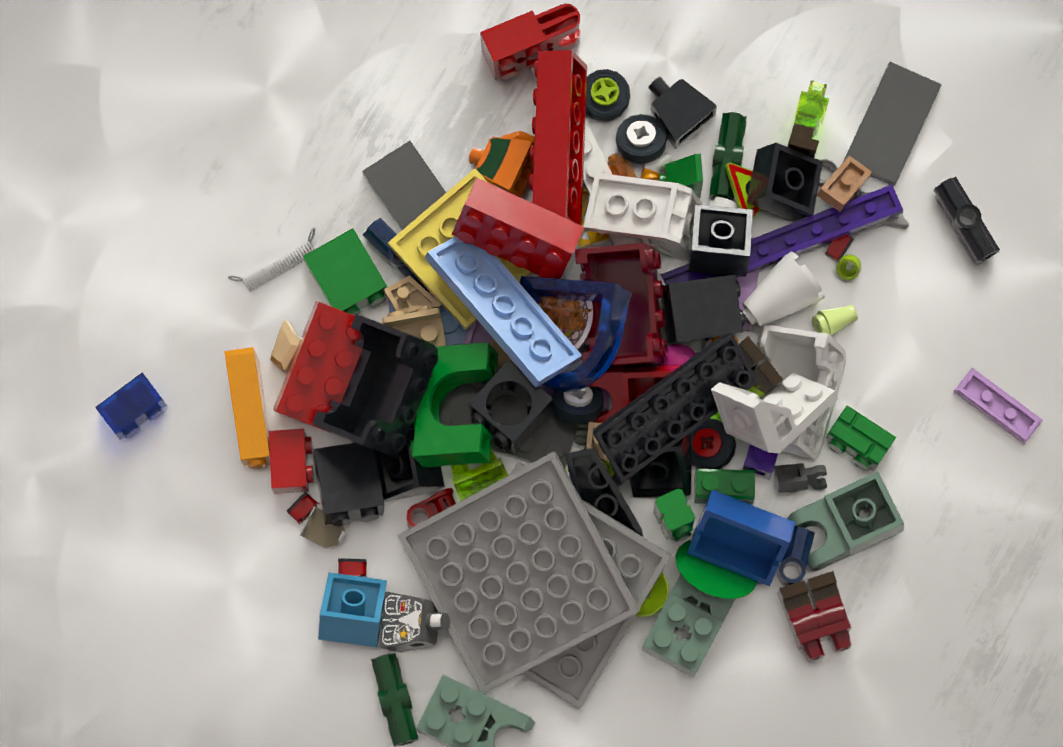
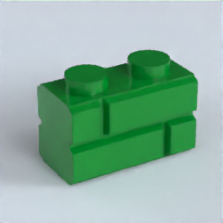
(860, 438)
(734, 483)
(674, 515)

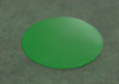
(712, 578)

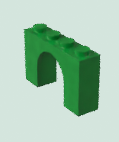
(453, 445)

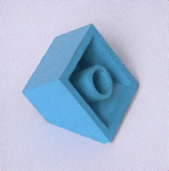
(352, 609)

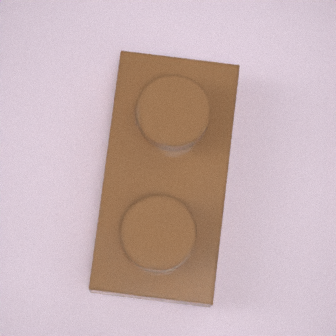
(844, 183)

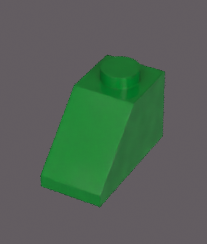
(685, 172)

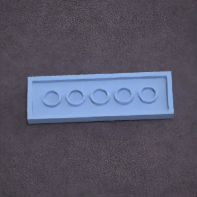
(504, 309)

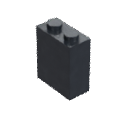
(702, 309)
(348, 483)

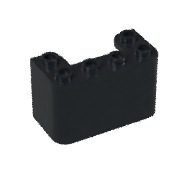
(383, 388)

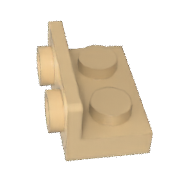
(423, 324)

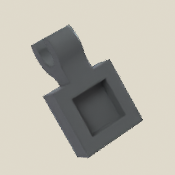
(797, 477)

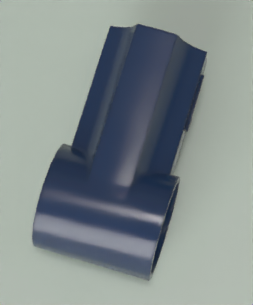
(796, 555)

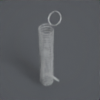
(309, 240)

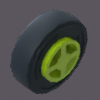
(606, 84)

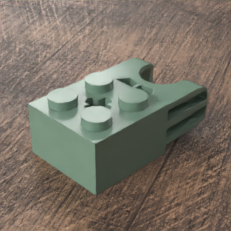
(840, 520)
(695, 614)
(482, 716)

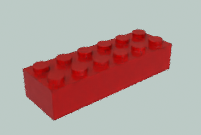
(559, 133)

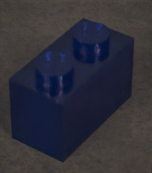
(131, 407)

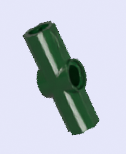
(727, 150)
(394, 699)

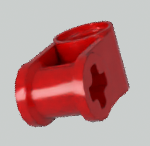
(431, 505)

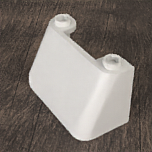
(812, 357)

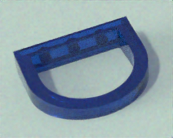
(611, 325)

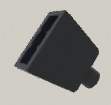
(680, 109)

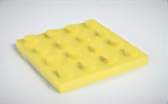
(433, 229)

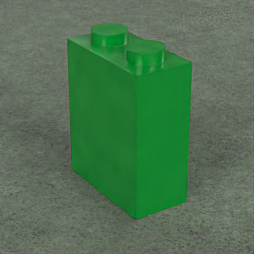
(346, 273)

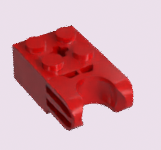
(517, 41)
(629, 383)

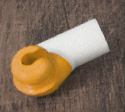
(652, 169)

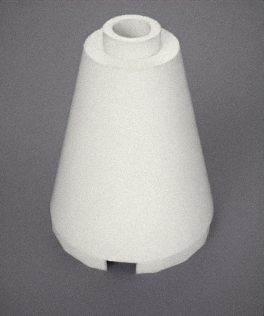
(782, 292)

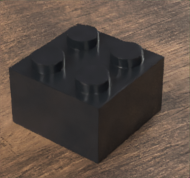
(784, 182)

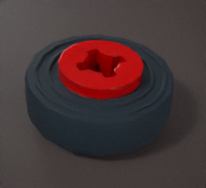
(718, 451)

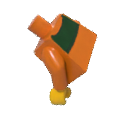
(506, 161)

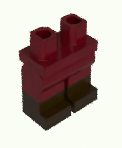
(819, 624)

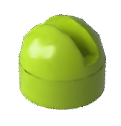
(841, 267)

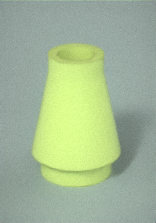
(834, 319)

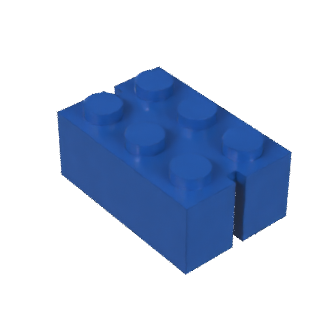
(741, 537)

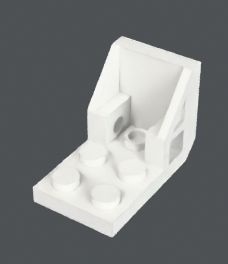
(643, 209)
(778, 417)

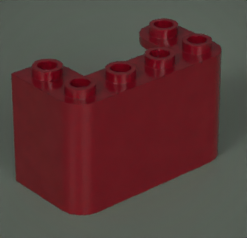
(636, 271)

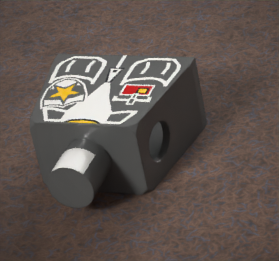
(410, 623)

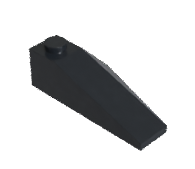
(598, 487)

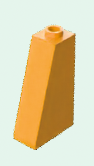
(248, 406)

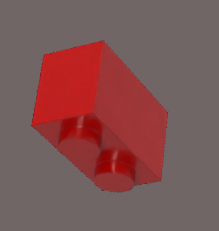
(290, 461)

